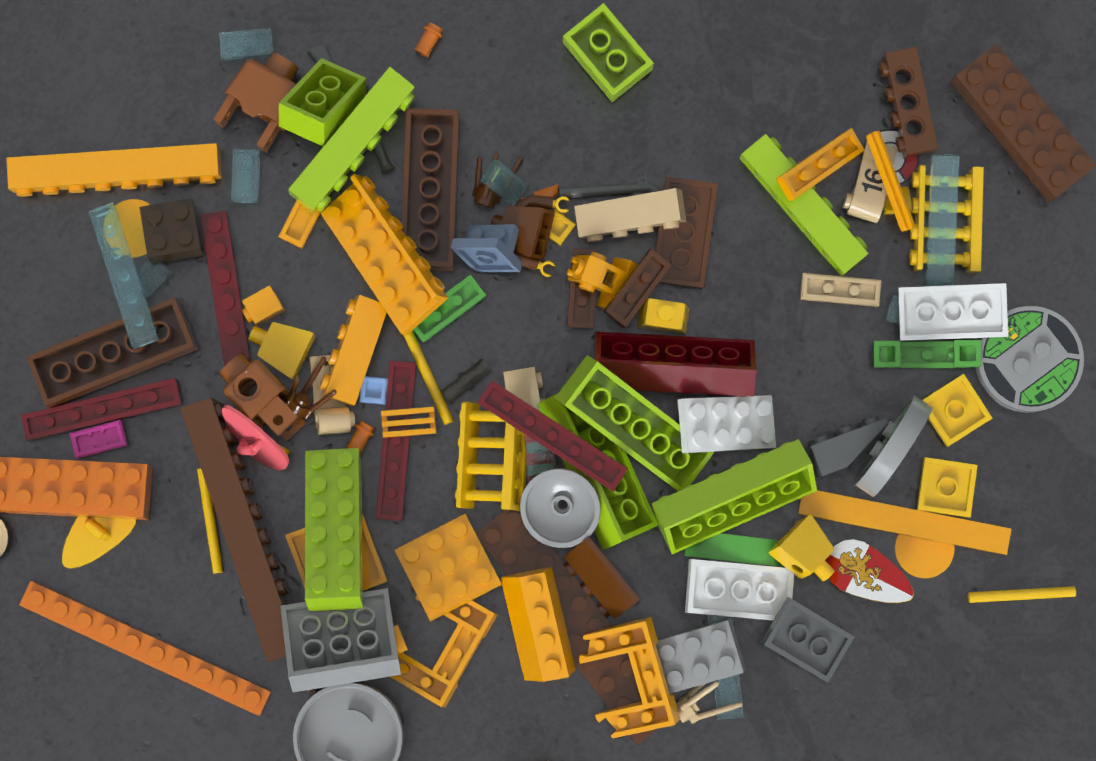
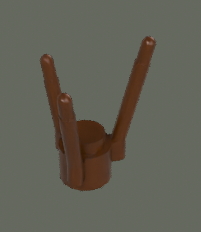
(484, 195)
(300, 402)

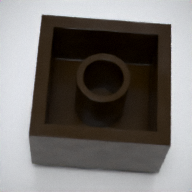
(171, 231)

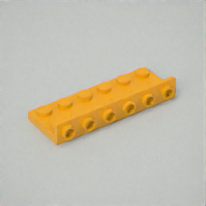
(384, 254)

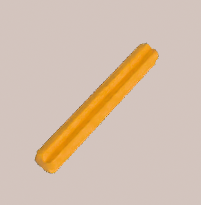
(890, 181)

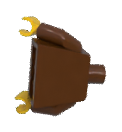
(534, 221)

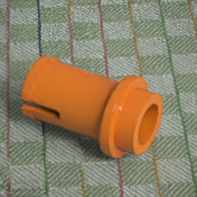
(428, 40)
(361, 436)

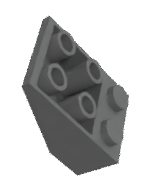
(839, 452)

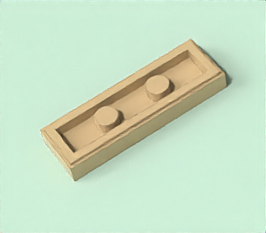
(840, 289)

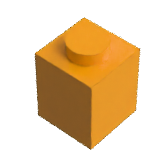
(262, 306)

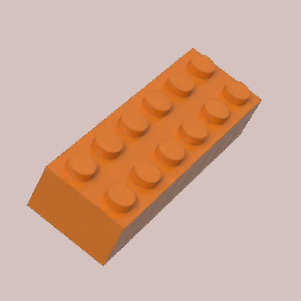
(75, 488)

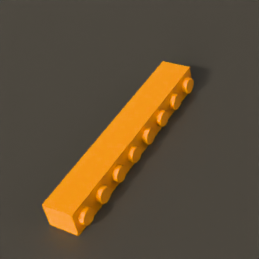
(114, 168)

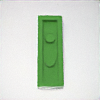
(460, 299)

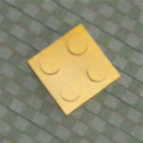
(956, 410)
(946, 487)

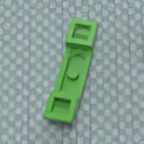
(927, 354)
(735, 549)

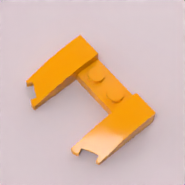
(442, 680)
(657, 704)

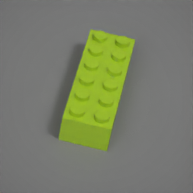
(351, 140)
(631, 423)
(735, 496)
(622, 511)
(333, 530)

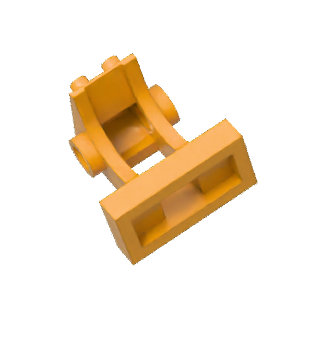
(591, 270)

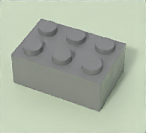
(700, 656)

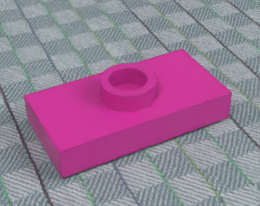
(98, 439)

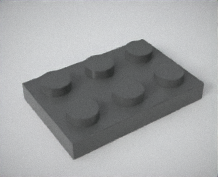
(807, 639)

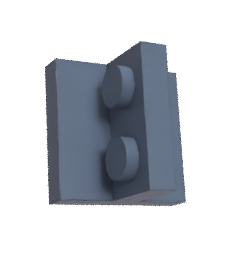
(489, 248)

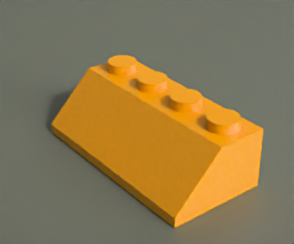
(538, 625)

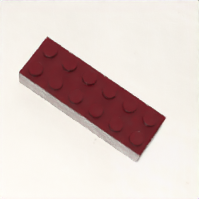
(679, 363)

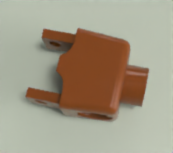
(258, 92)
(267, 403)

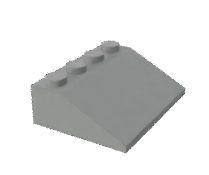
(340, 644)

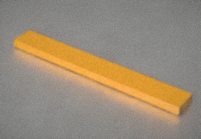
(906, 521)

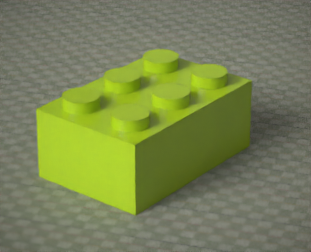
(607, 52)
(321, 101)

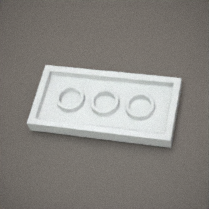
(953, 312)
(726, 423)
(737, 589)

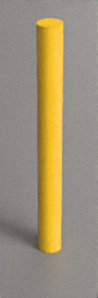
(428, 378)
(211, 527)
(1021, 594)

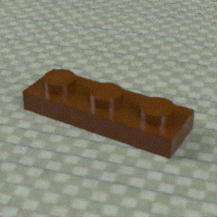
(637, 288)
(581, 302)

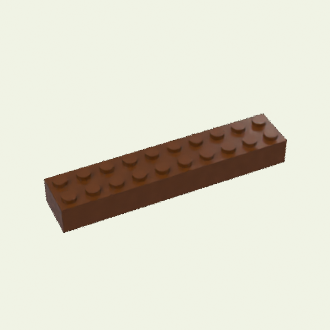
(239, 521)

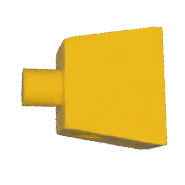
(663, 316)
(283, 347)
(804, 550)

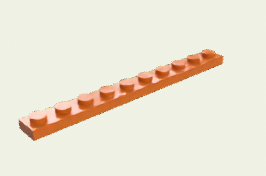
(145, 648)

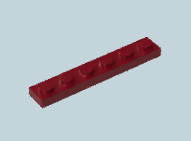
(225, 285)
(101, 409)
(552, 436)
(395, 449)

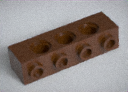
(908, 63)

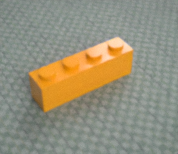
(354, 349)

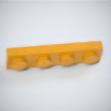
(820, 164)

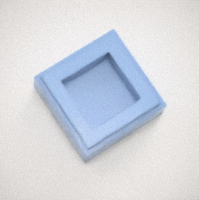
(374, 390)

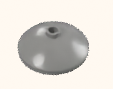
(556, 524)

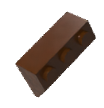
(600, 579)

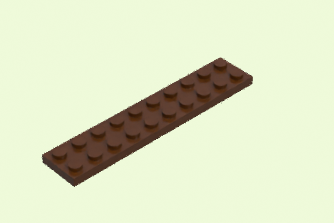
(520, 552)

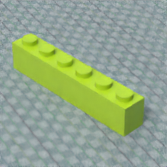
(809, 210)

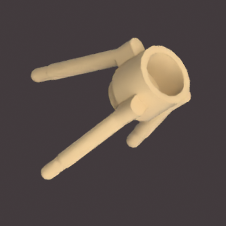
(688, 705)

